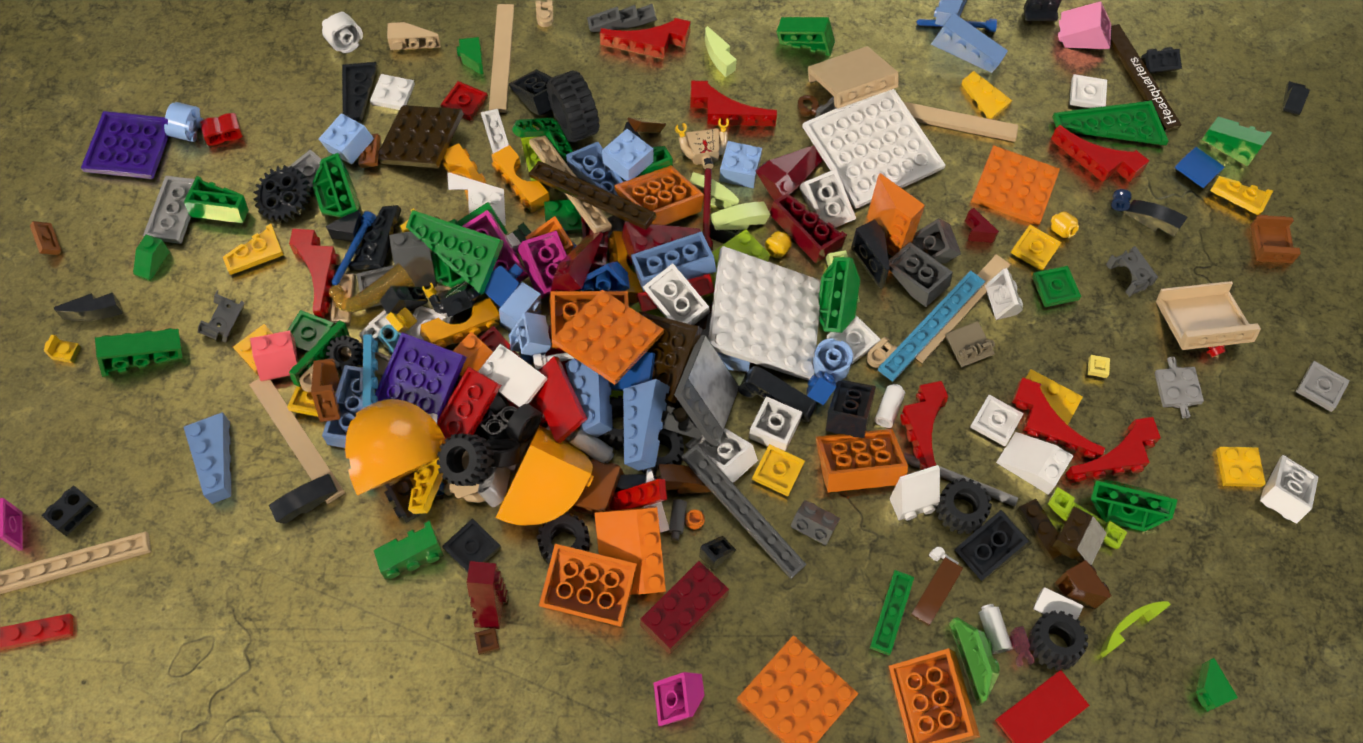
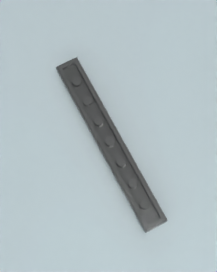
(743, 511)

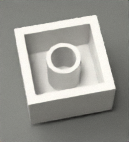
(775, 424)

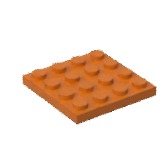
(1015, 185)
(608, 336)
(797, 695)

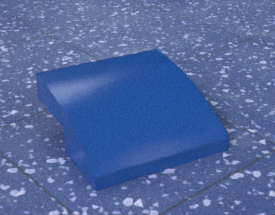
(1199, 167)
(639, 373)

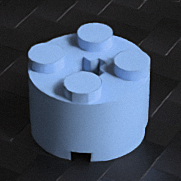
(183, 121)
(833, 358)

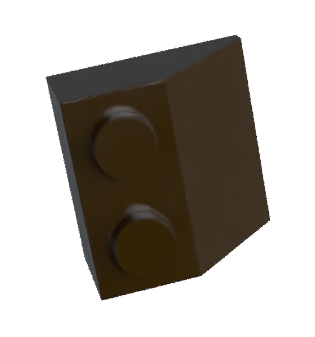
(1080, 536)

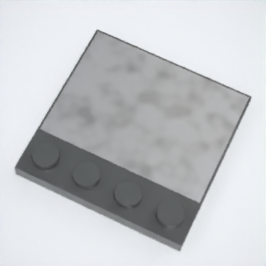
(707, 391)

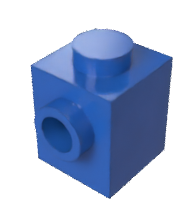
(821, 387)

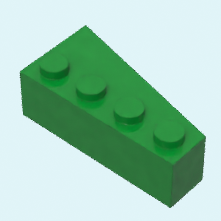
(137, 349)

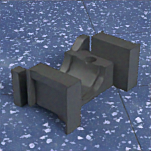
(1140, 269)
(224, 316)
(685, 427)

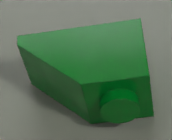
(471, 53)
(149, 257)
(1213, 687)

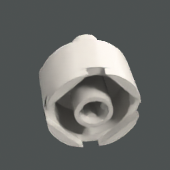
(342, 32)

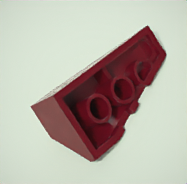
(788, 171)
(576, 265)

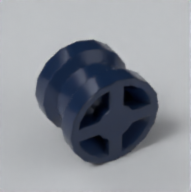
(1121, 200)

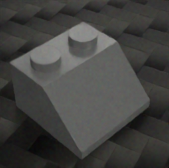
(937, 241)

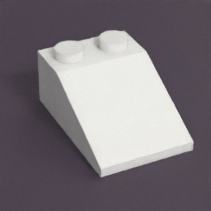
(828, 198)
(1004, 295)
(676, 297)
(517, 377)
(731, 455)
(1035, 461)
(1290, 490)
(917, 493)

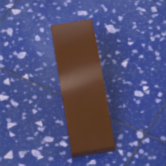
(681, 479)
(937, 591)

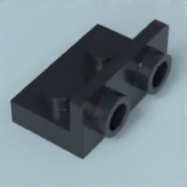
(1041, 10)
(1162, 61)
(400, 494)

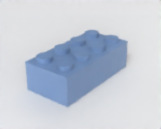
(688, 254)

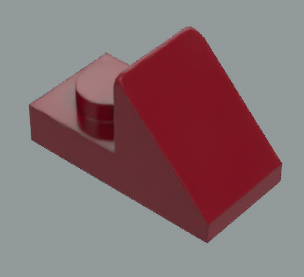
(982, 229)

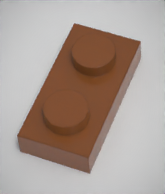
(370, 155)
(45, 238)

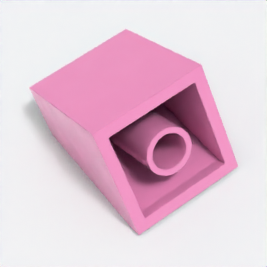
(1085, 27)

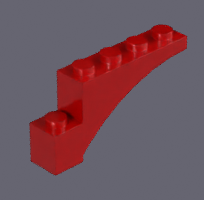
(648, 41)
(722, 107)
(1098, 159)
(321, 264)
(920, 418)
(1045, 423)
(1126, 457)

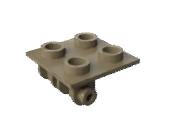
(970, 344)

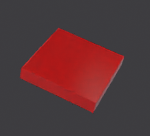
(465, 98)

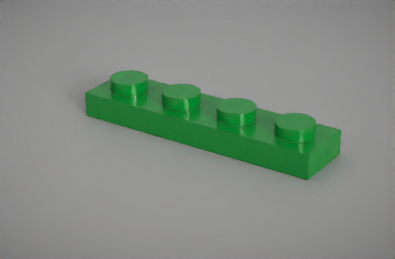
(318, 352)
(891, 612)

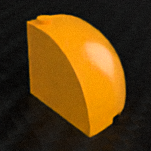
(390, 443)
(546, 481)

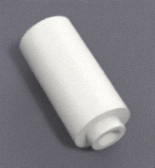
(889, 406)
(591, 446)
(995, 629)

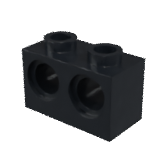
(72, 514)

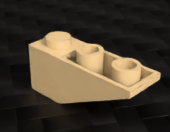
(407, 36)

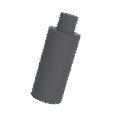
(677, 519)

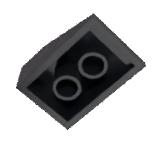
(533, 91)
(871, 250)
(850, 408)
(992, 545)

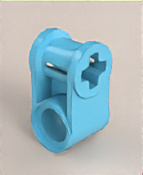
(391, 343)

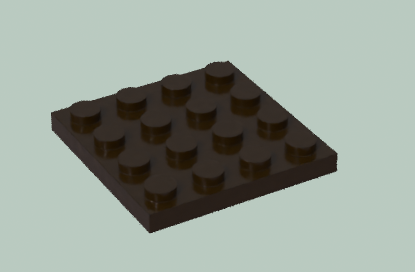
(420, 136)
(672, 351)

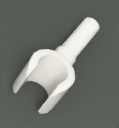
(938, 553)

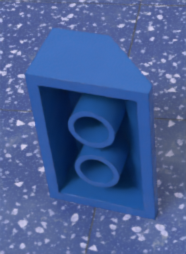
(607, 278)

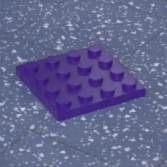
(126, 145)
(420, 374)

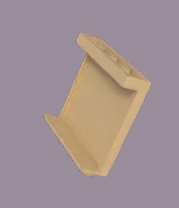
(854, 76)
(1205, 316)

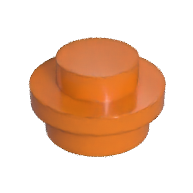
(694, 519)

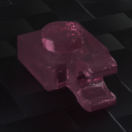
(1021, 644)

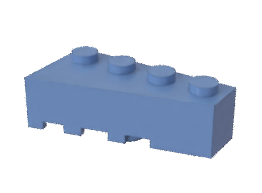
(969, 44)

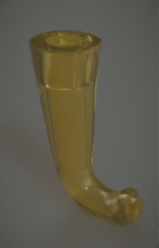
(373, 293)

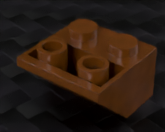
(1083, 586)

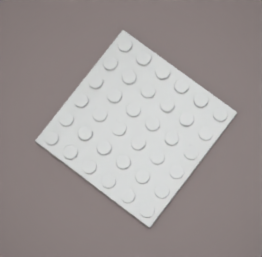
(872, 140)
(765, 314)

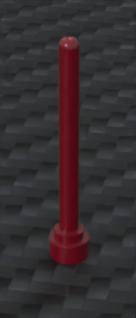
(707, 207)

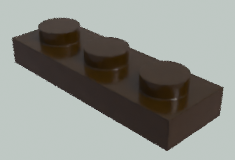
(1040, 527)

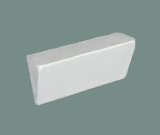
(1051, 601)

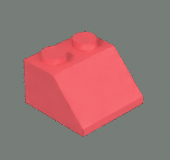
(274, 355)

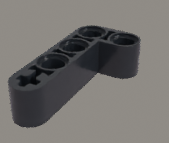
(765, 384)
(494, 421)

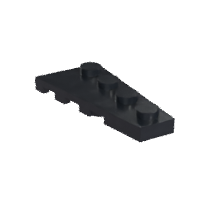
(356, 87)
(377, 241)

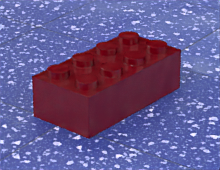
(684, 607)

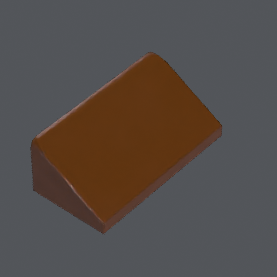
(646, 125)

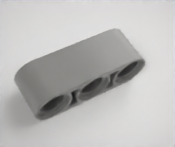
(495, 486)

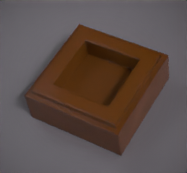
(487, 641)

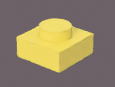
(1098, 366)

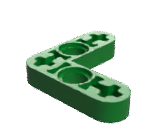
(547, 127)

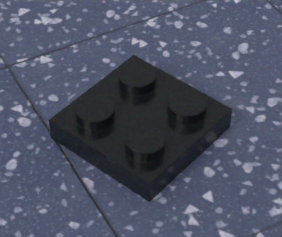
(471, 544)

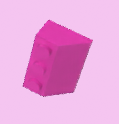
(541, 258)

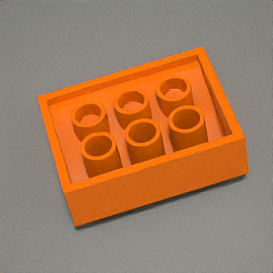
(664, 193)
(895, 212)
(567, 304)
(861, 462)
(635, 538)
(588, 585)
(934, 699)

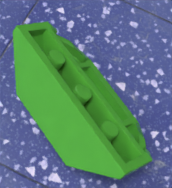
(976, 657)

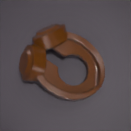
(804, 111)

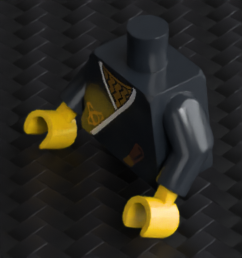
(453, 300)

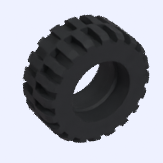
(573, 105)

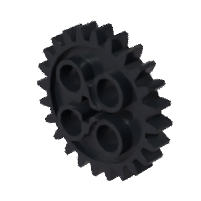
(288, 185)

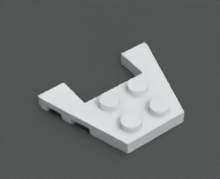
(479, 194)

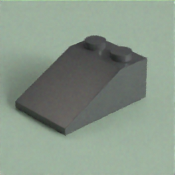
(414, 258)
(920, 274)

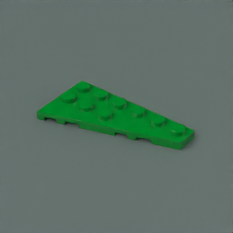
(1124, 121)
(461, 248)

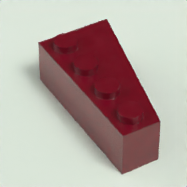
(806, 228)
(639, 239)
(486, 593)

